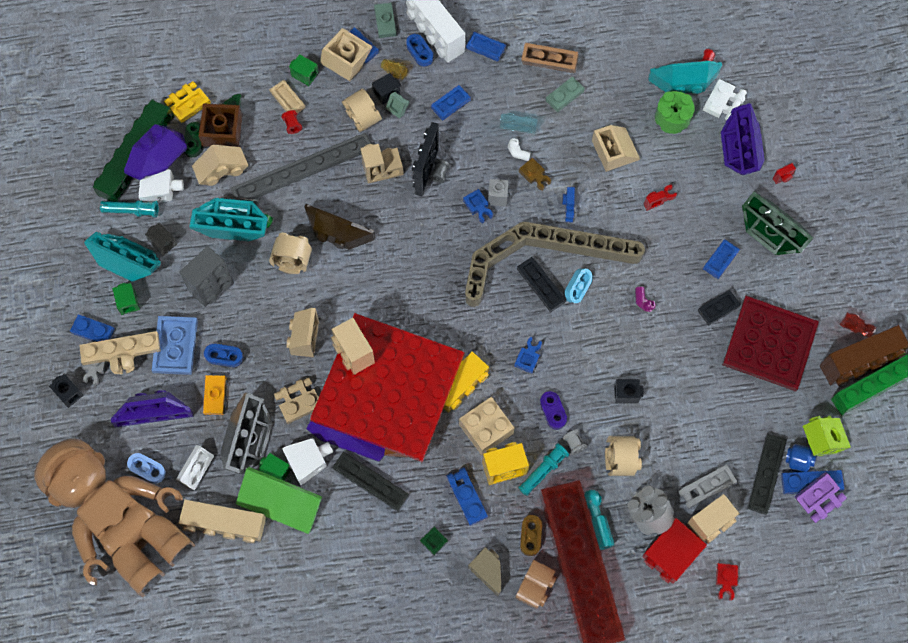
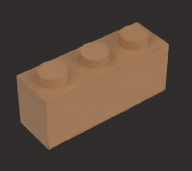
(550, 58)

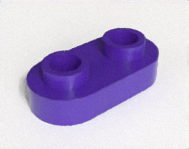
(553, 409)

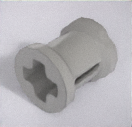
(575, 442)

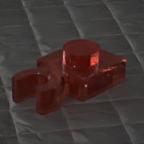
(855, 324)

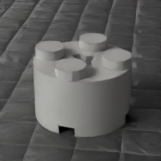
(651, 511)

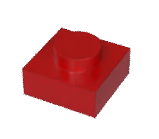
(784, 174)

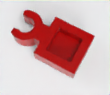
(726, 577)

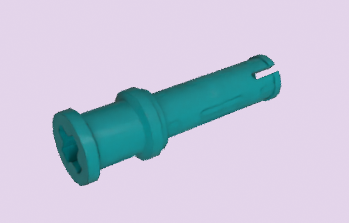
(138, 208)
(549, 463)

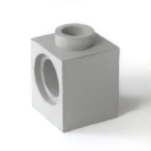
(498, 192)

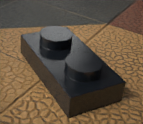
(719, 307)

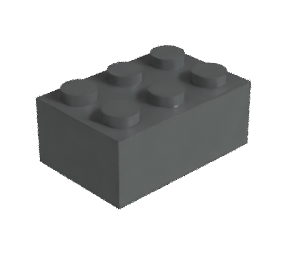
(206, 276)

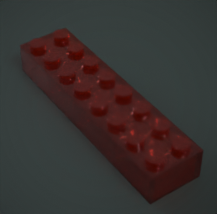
(581, 564)

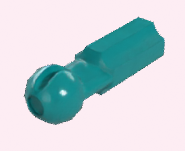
(599, 521)

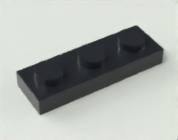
(541, 284)

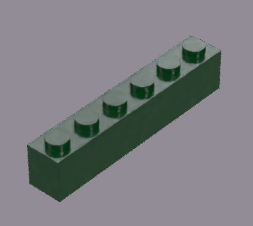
(113, 179)

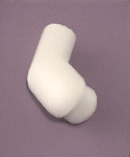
(516, 151)

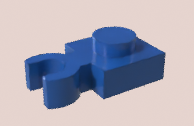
(568, 201)
(477, 204)
(528, 358)

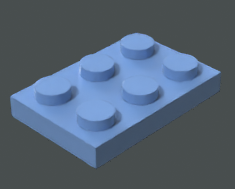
(177, 345)

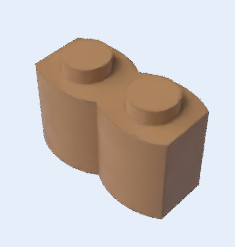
(535, 585)

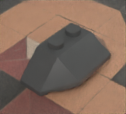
(246, 435)

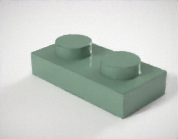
(565, 94)

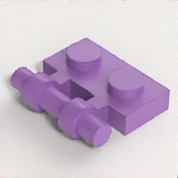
(817, 493)

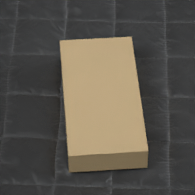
(286, 97)

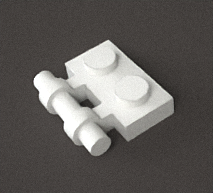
(719, 97)

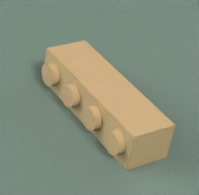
(222, 520)

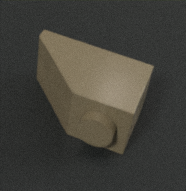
(487, 569)

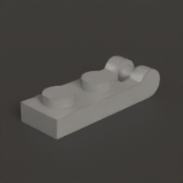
(708, 486)

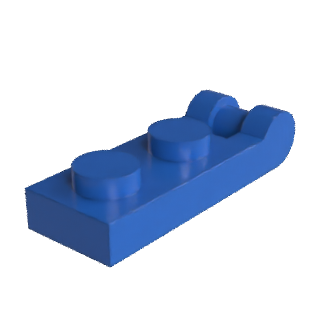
(467, 497)

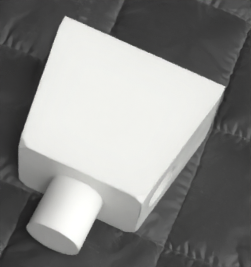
(159, 187)
(307, 458)

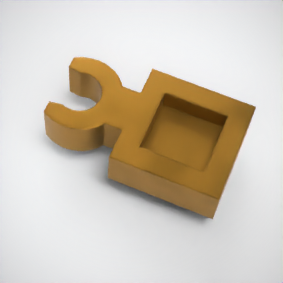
(533, 171)

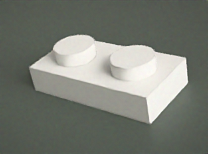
(195, 467)

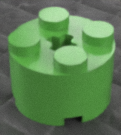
(674, 112)

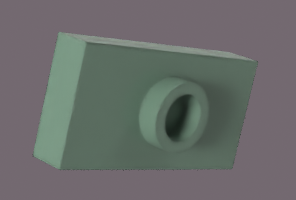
(385, 20)

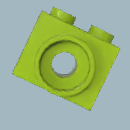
(826, 436)

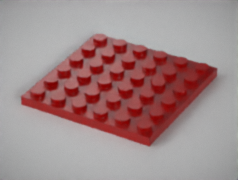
(396, 397)

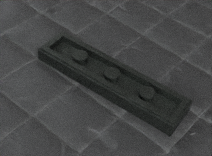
(766, 474)
(370, 481)

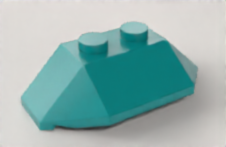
(685, 77)
(229, 220)
(122, 256)

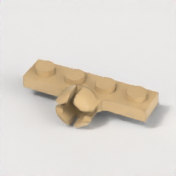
(120, 351)

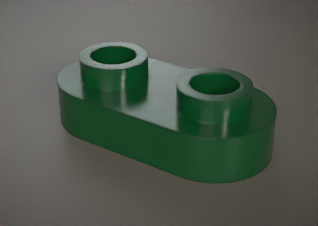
(192, 138)

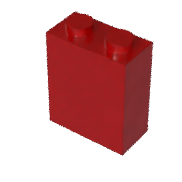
(674, 551)

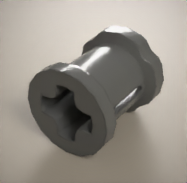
(439, 171)

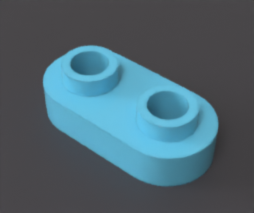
(578, 285)

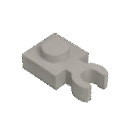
(93, 371)

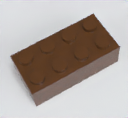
(864, 356)

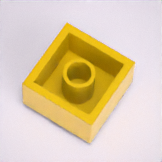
(505, 463)

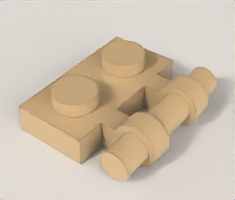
(299, 406)

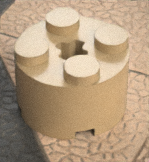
(361, 109)
(290, 253)
(622, 455)

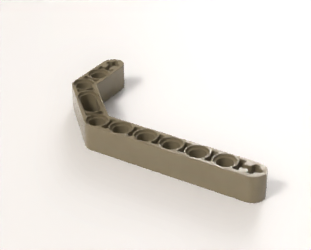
(550, 242)

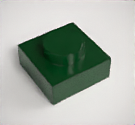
(433, 541)

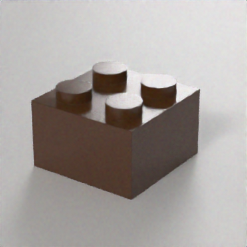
(220, 125)

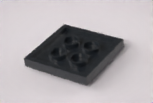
(427, 156)

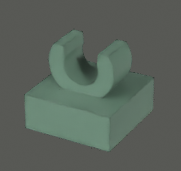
(397, 105)

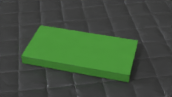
(278, 500)

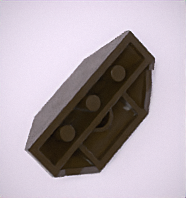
(337, 229)

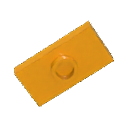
(214, 395)

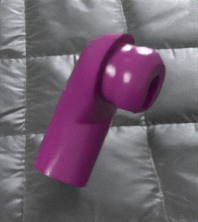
(642, 302)

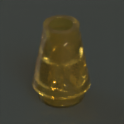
(397, 69)

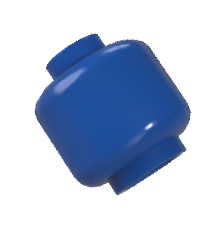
(800, 457)

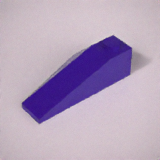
(346, 442)

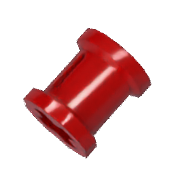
(291, 121)

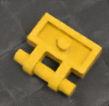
(190, 104)

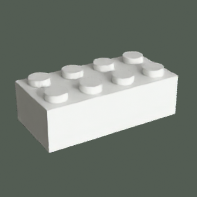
(438, 27)

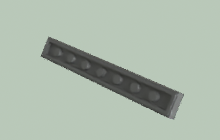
(301, 168)

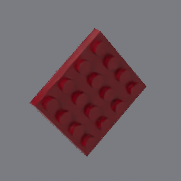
(770, 343)

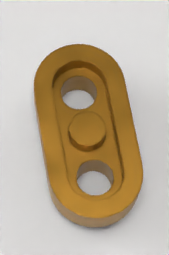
(531, 536)

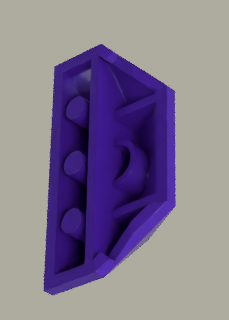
(742, 141)
(155, 152)
(150, 409)

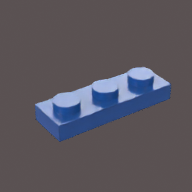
(795, 482)

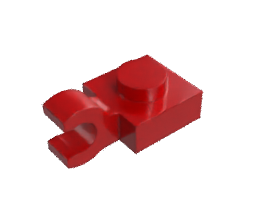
(656, 199)

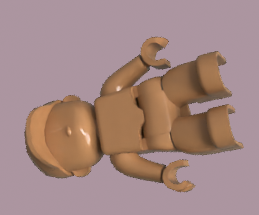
(76, 478)

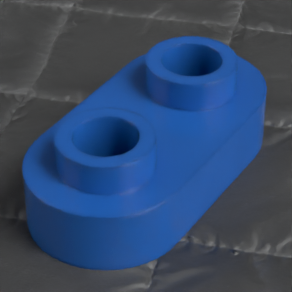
(419, 51)
(224, 355)

